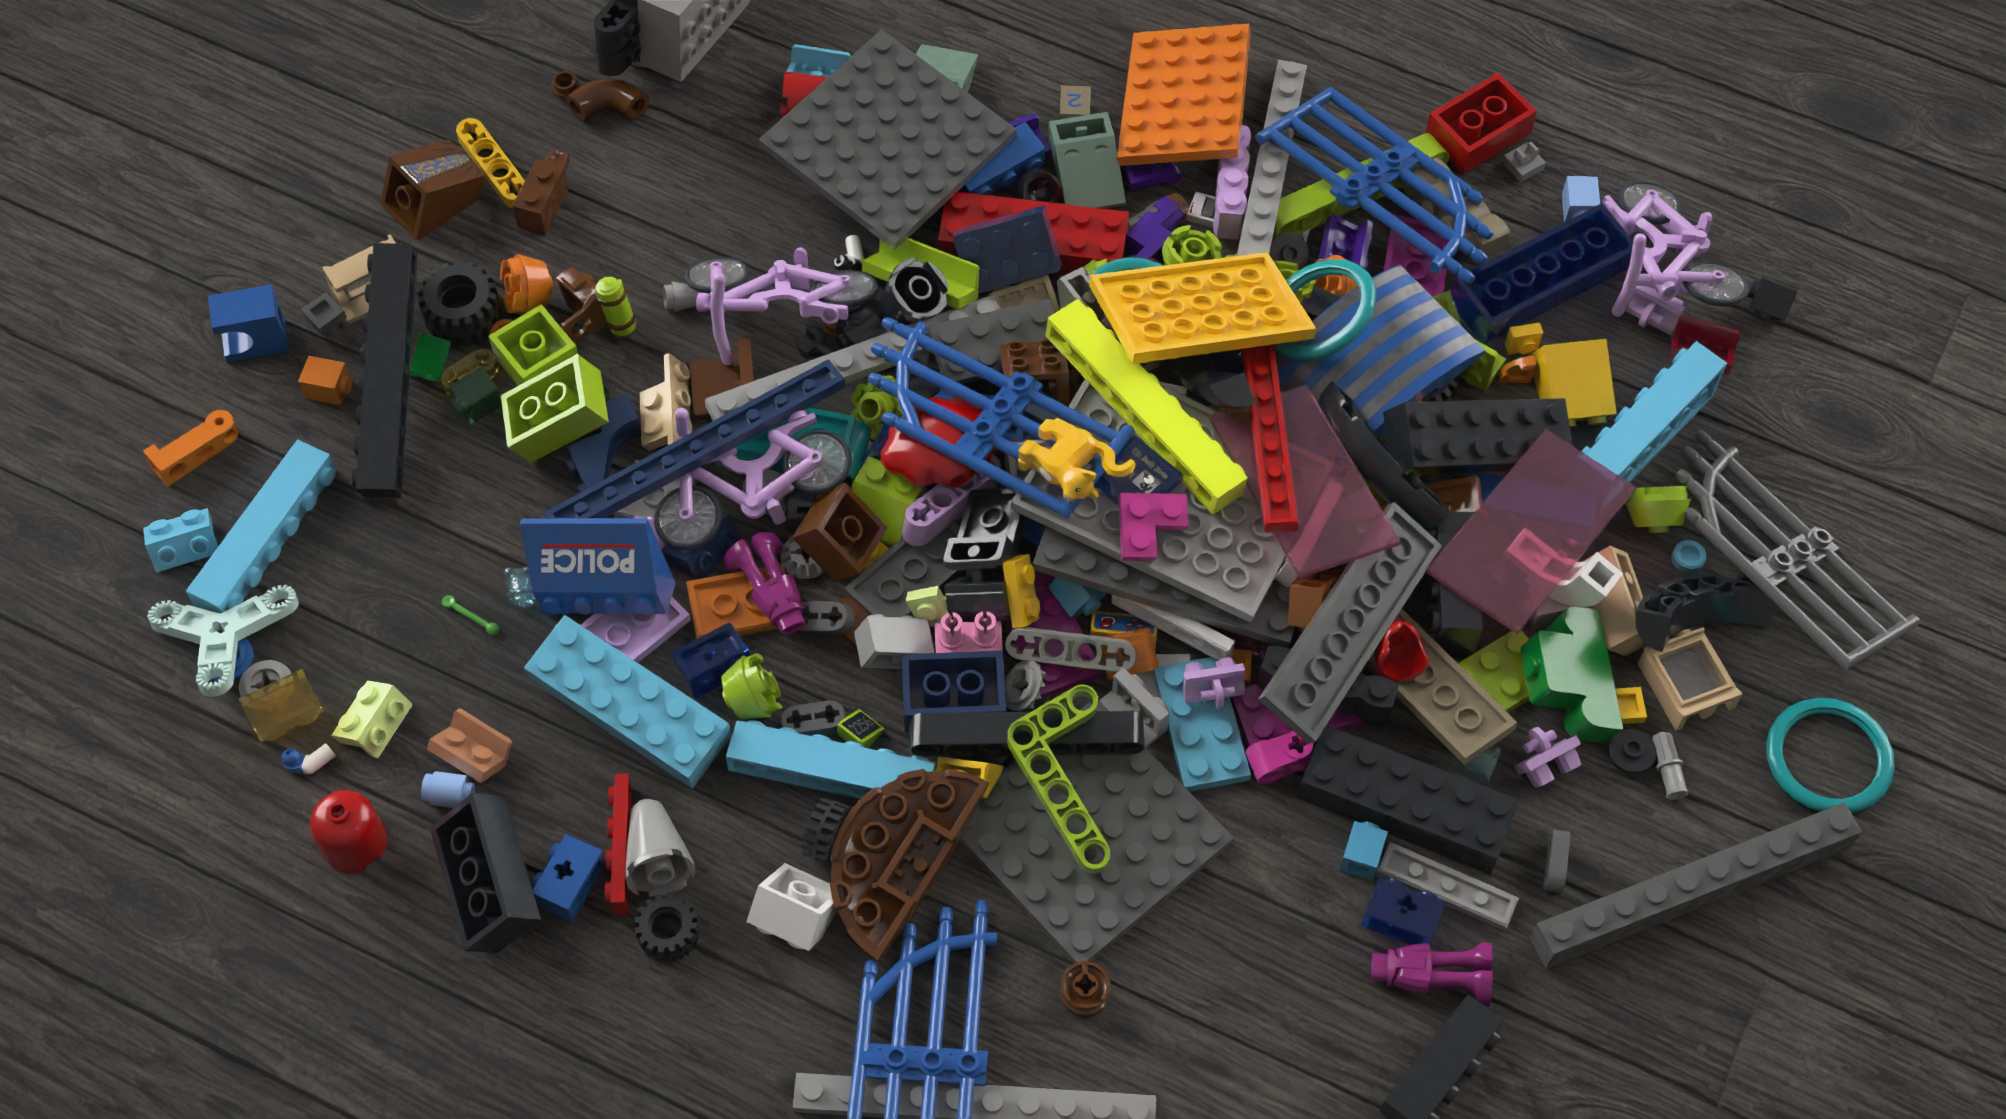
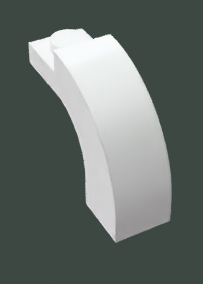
(1587, 582)

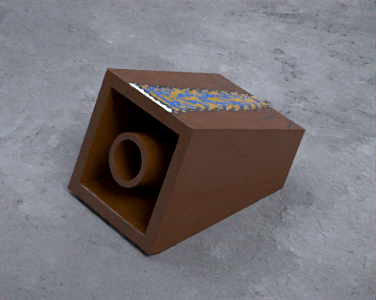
(430, 186)

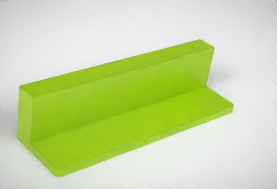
(960, 274)

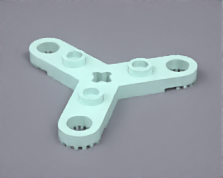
(218, 650)

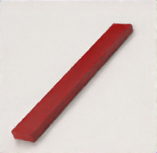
(1270, 441)

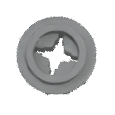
(796, 564)
(255, 675)
(1017, 678)

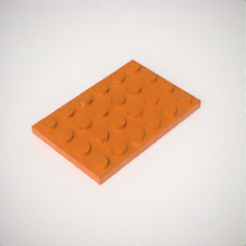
(1184, 95)

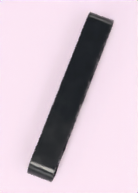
(988, 732)

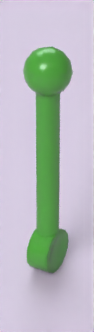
(450, 603)

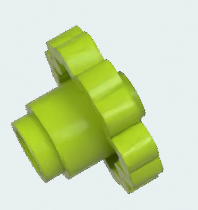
(872, 404)

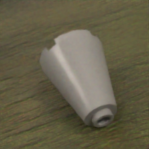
(655, 852)

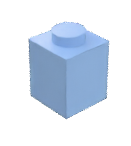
(1579, 195)

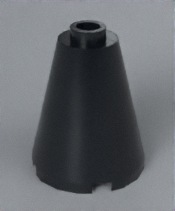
(913, 293)

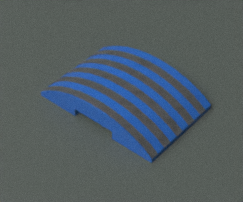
(1396, 358)

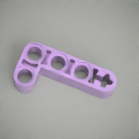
(941, 507)

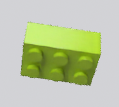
(554, 408)

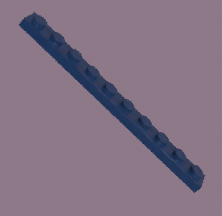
(702, 445)

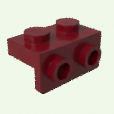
(1716, 338)

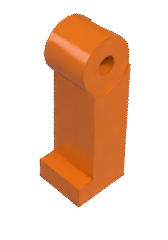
(193, 447)

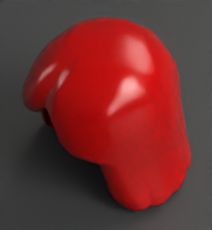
(1406, 645)

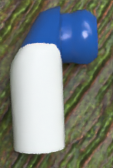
(304, 763)

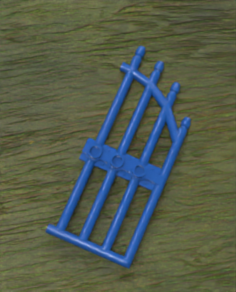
(1380, 173)
(991, 424)
(932, 1063)

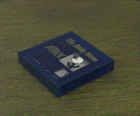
(1150, 474)

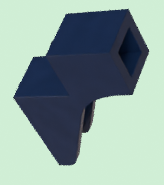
(593, 456)

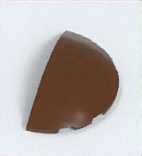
(896, 849)

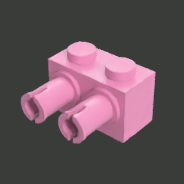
(968, 636)

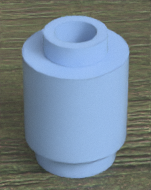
(446, 789)

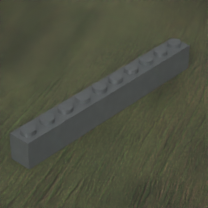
(1694, 885)

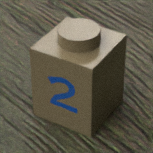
(1074, 101)

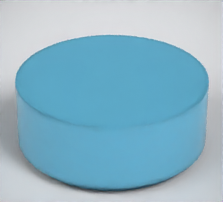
(1688, 557)

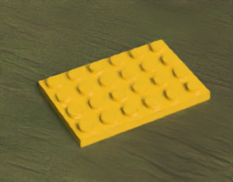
(1201, 307)

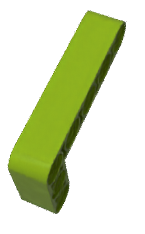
(1055, 777)

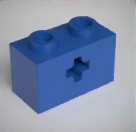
(568, 895)

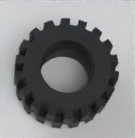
(455, 284)

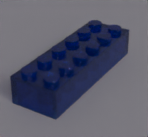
(1543, 273)

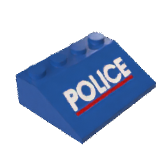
(596, 566)

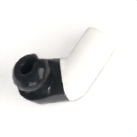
(854, 255)

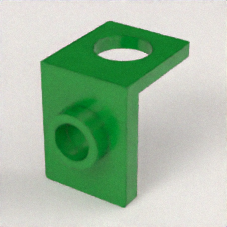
(430, 357)

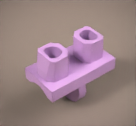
(1652, 309)
(1213, 683)
(1562, 752)

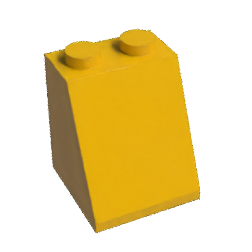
(1579, 375)

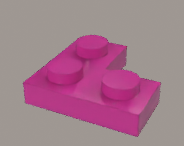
(1144, 514)

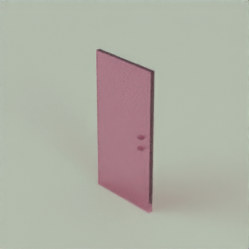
(1333, 502)
(1531, 531)

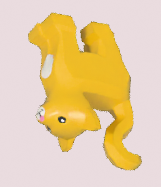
(1067, 456)

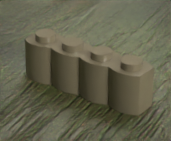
(1481, 212)

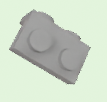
(1131, 695)

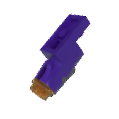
(1154, 225)

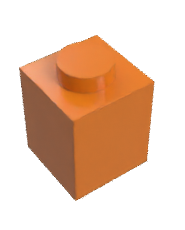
(325, 380)

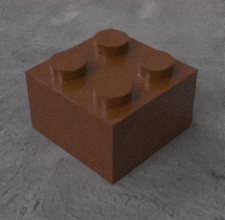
(840, 533)

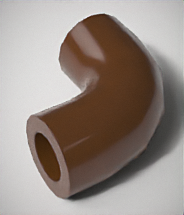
(607, 94)

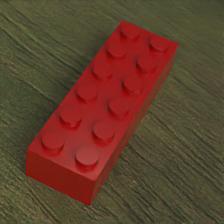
(1078, 230)

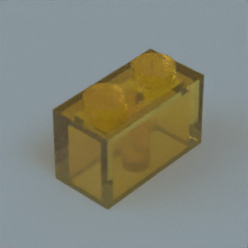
(281, 706)

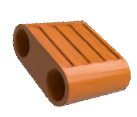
(1145, 651)

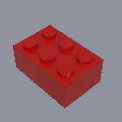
(1481, 122)

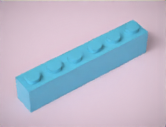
(262, 529)
(815, 760)

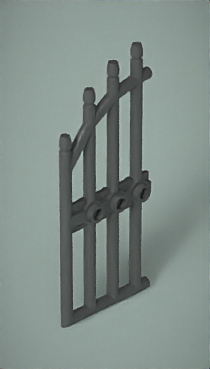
(1789, 558)

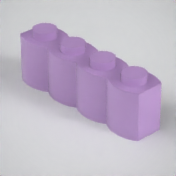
(1232, 191)

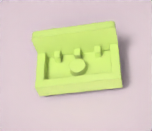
(373, 718)

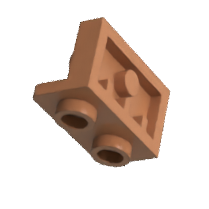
(471, 746)

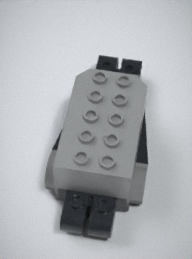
(660, 33)

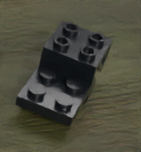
(985, 540)

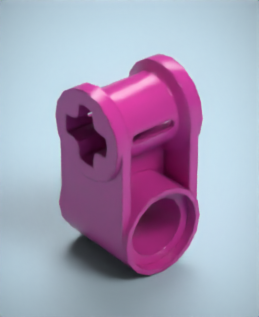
(1278, 757)

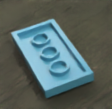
(1201, 736)

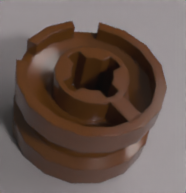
(1073, 997)

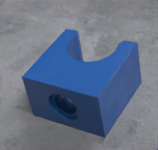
(249, 323)

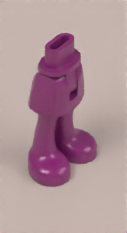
(777, 597)
(1413, 965)

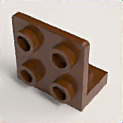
(1040, 361)
(714, 377)

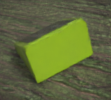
(859, 728)

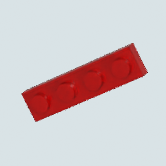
(617, 829)

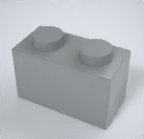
(885, 639)

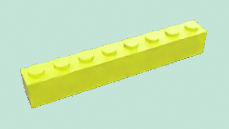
(1146, 406)

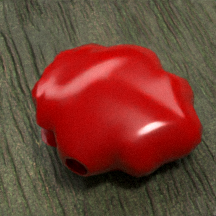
(923, 464)

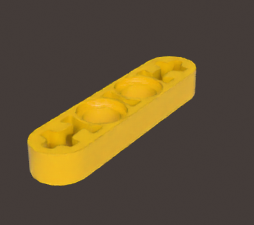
(489, 164)

